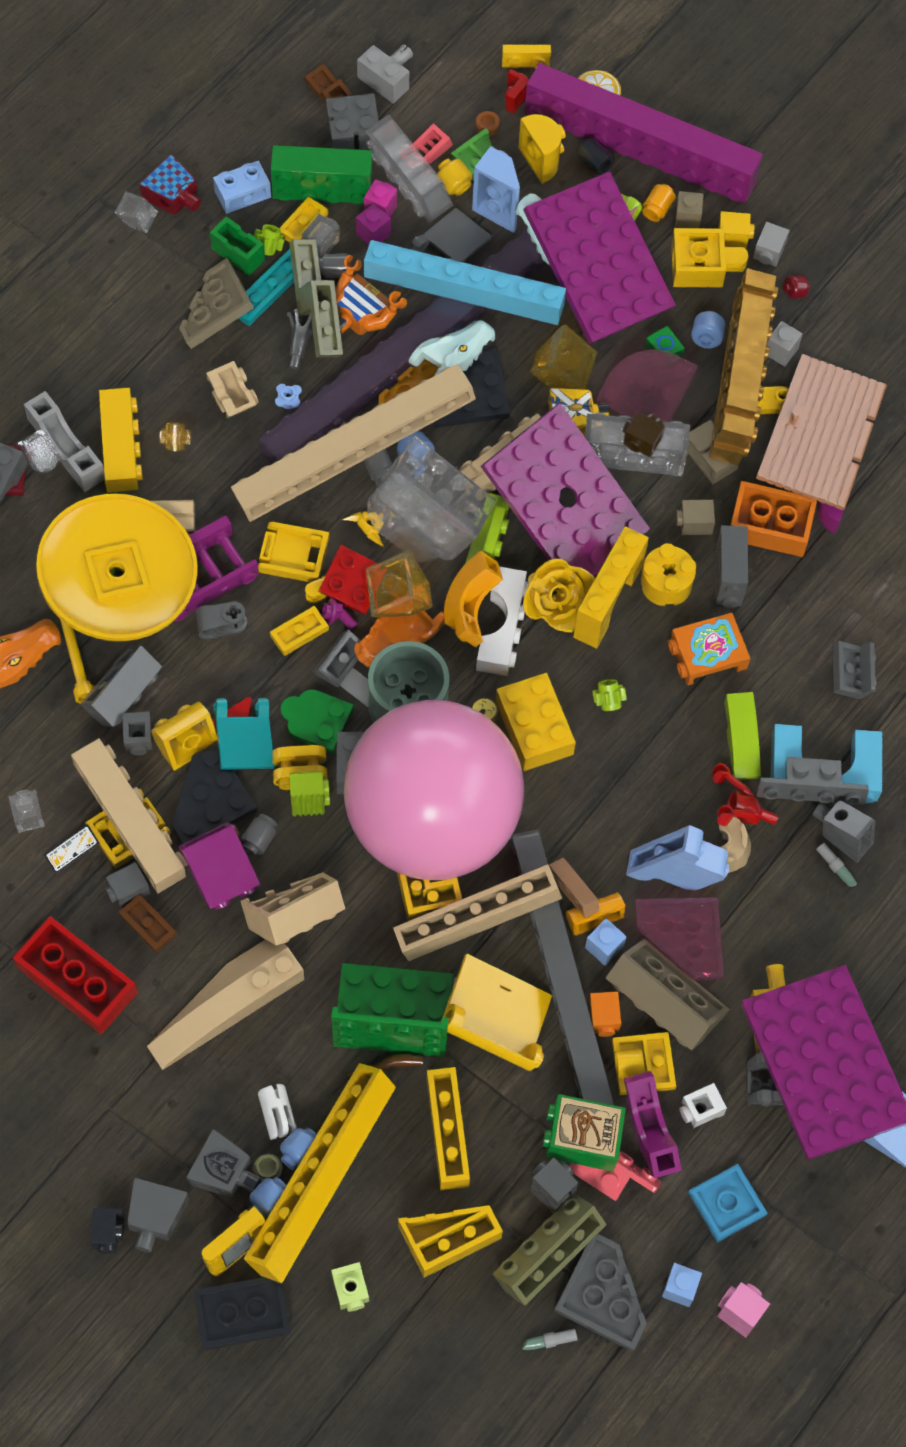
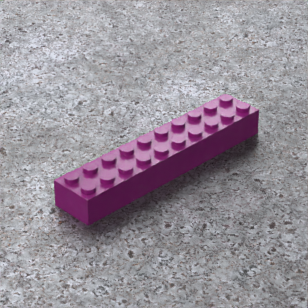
(644, 133)

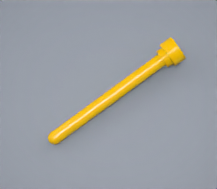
(82, 686)

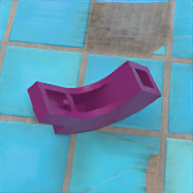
(649, 1125)

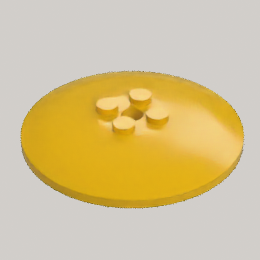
(123, 534)

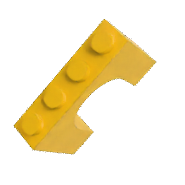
(619, 568)

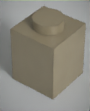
(688, 210)
(696, 517)

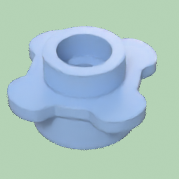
(288, 402)

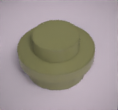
(268, 1167)

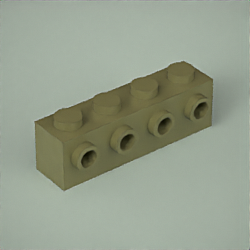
(549, 1249)

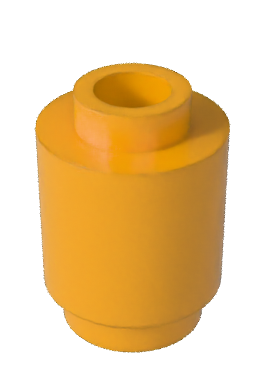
(658, 202)

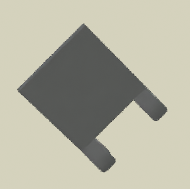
(454, 237)

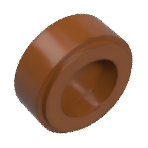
(489, 121)

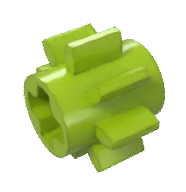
(271, 238)
(609, 695)

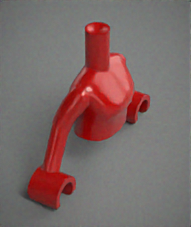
(742, 806)

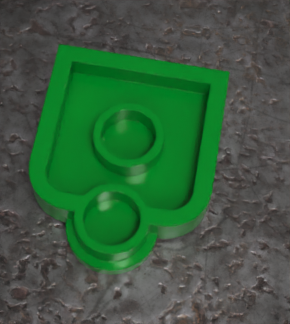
(316, 718)

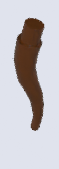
(397, 1060)

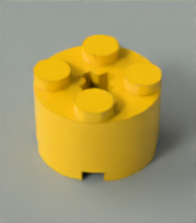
(668, 575)

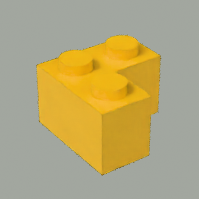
(425, 897)

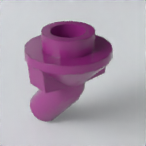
(332, 611)

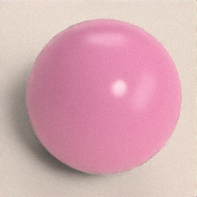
(433, 790)

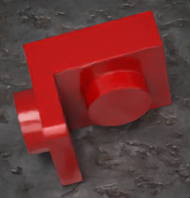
(516, 92)

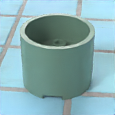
(402, 671)

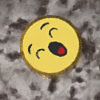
(486, 707)

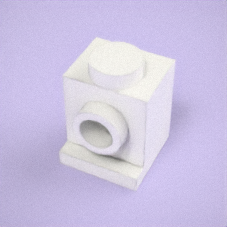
(706, 1097)

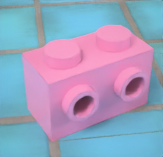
(742, 1308)

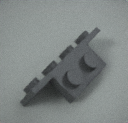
(812, 781)

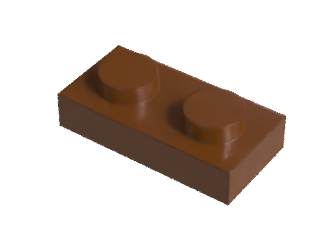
(147, 923)

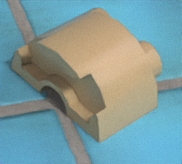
(230, 389)
(737, 845)

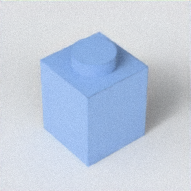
(605, 942)
(681, 1284)

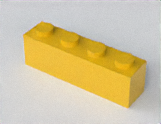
(119, 440)
(448, 1129)

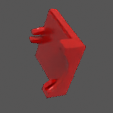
(348, 580)

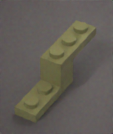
(316, 297)

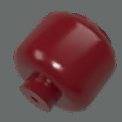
(796, 286)

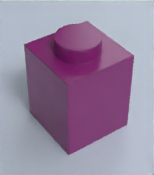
(373, 224)

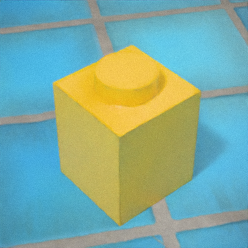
(736, 228)

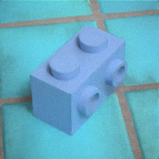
(242, 187)

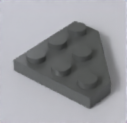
(603, 1295)

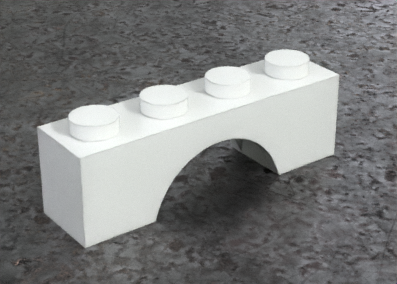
(496, 651)

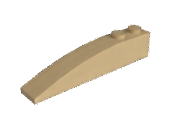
(228, 998)

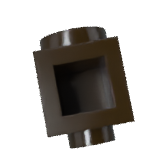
(643, 433)

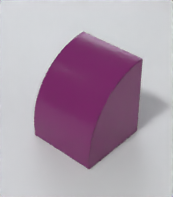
(829, 516)

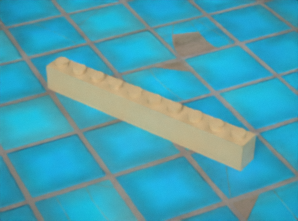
(353, 442)

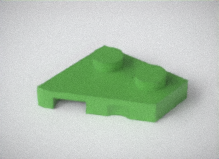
(473, 150)

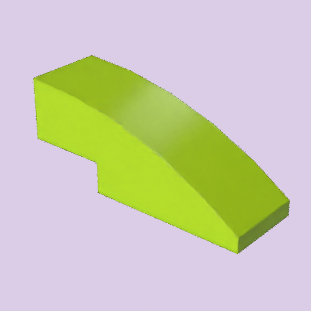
(743, 735)

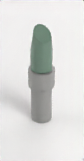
(836, 865)
(550, 1340)

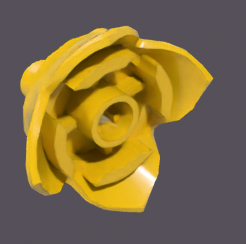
(562, 608)

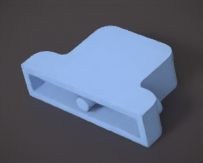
(680, 860)

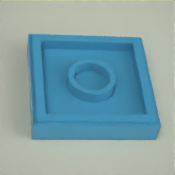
(727, 1203)

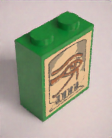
(584, 1132)

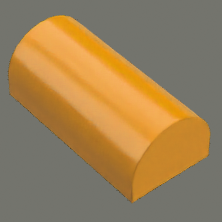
(610, 907)

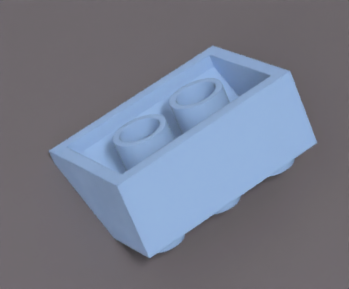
(496, 189)

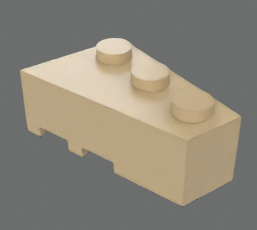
(294, 910)

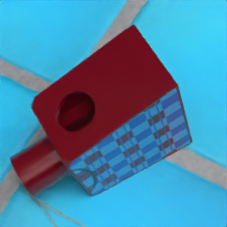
(171, 187)

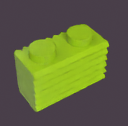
(309, 793)

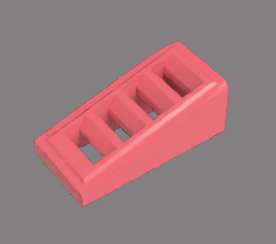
(438, 149)

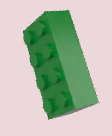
(321, 174)

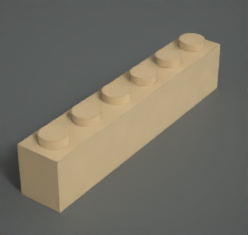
(129, 816)
(477, 913)

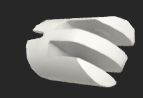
(277, 1111)

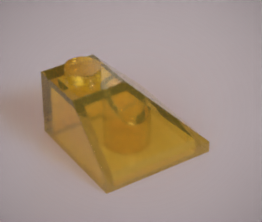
(564, 361)
(398, 587)

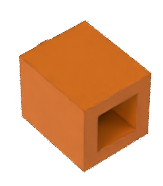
(605, 1013)

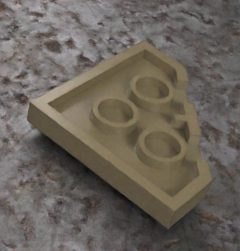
(216, 305)

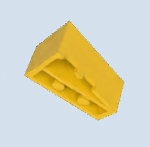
(448, 1237)

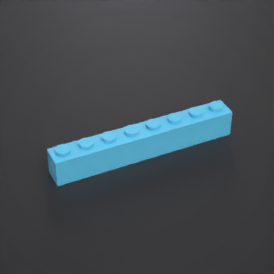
(464, 282)

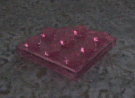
(648, 384)

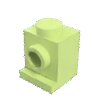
(347, 1274)

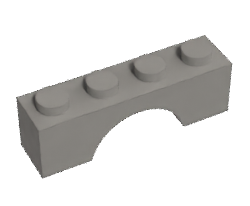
(75, 457)

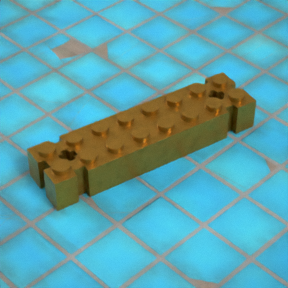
(743, 368)

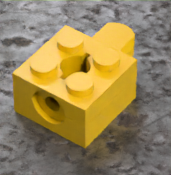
(704, 247)

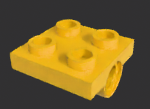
(644, 1054)

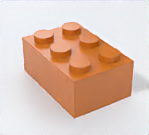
(774, 518)

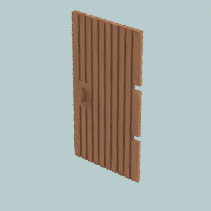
(822, 432)

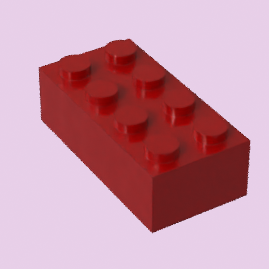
(75, 975)

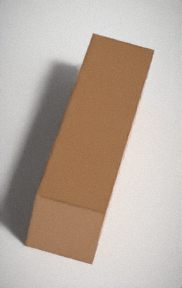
(574, 888)

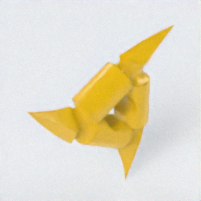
(370, 531)

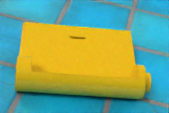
(496, 1019)

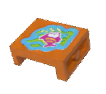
(708, 647)

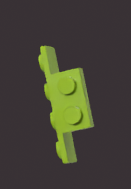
(490, 534)

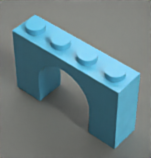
(865, 757)

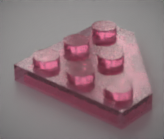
(685, 932)

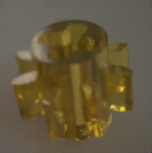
(175, 436)

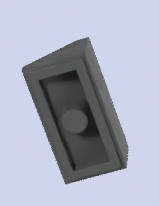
(338, 659)

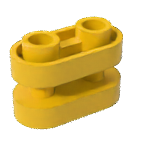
(297, 759)

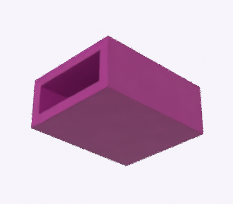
(219, 866)

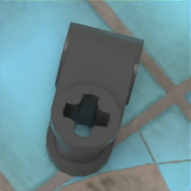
(218, 620)

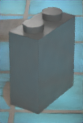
(731, 566)

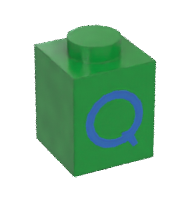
(665, 341)

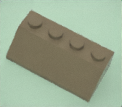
(667, 994)

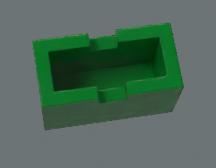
(240, 248)

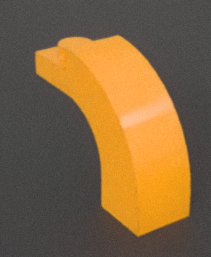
(466, 594)

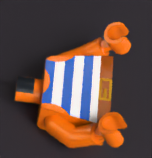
(361, 304)

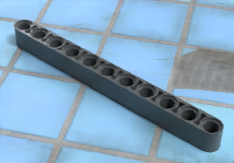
(563, 980)

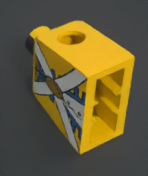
(577, 404)

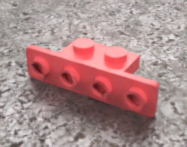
(614, 1182)

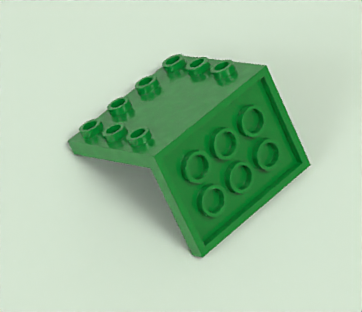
(392, 1010)

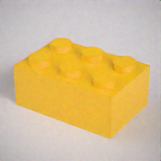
(535, 721)

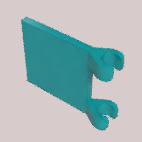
(244, 740)

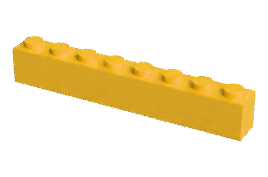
(319, 1173)

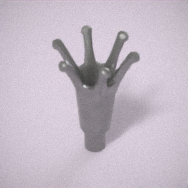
(299, 340)

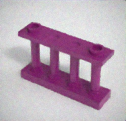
(206, 537)

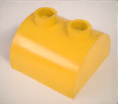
(541, 144)
(184, 734)

